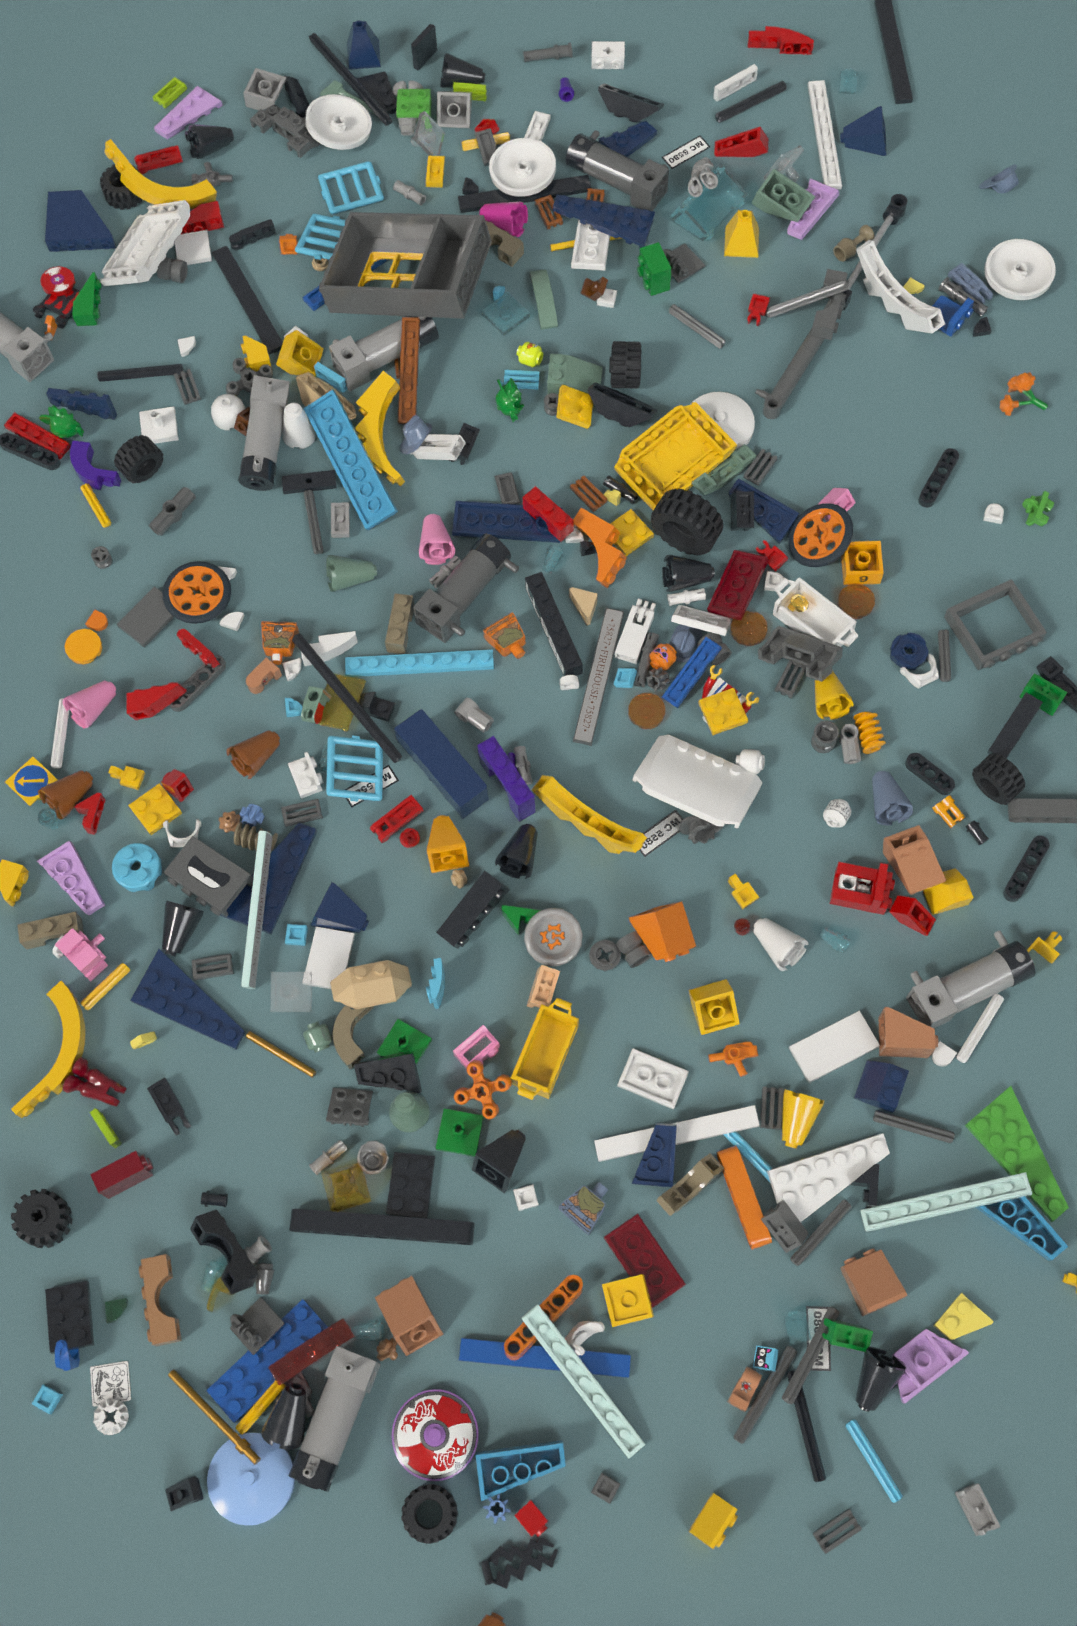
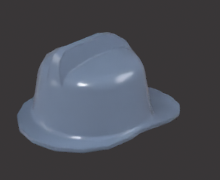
(1002, 181)
(415, 433)
(685, 641)

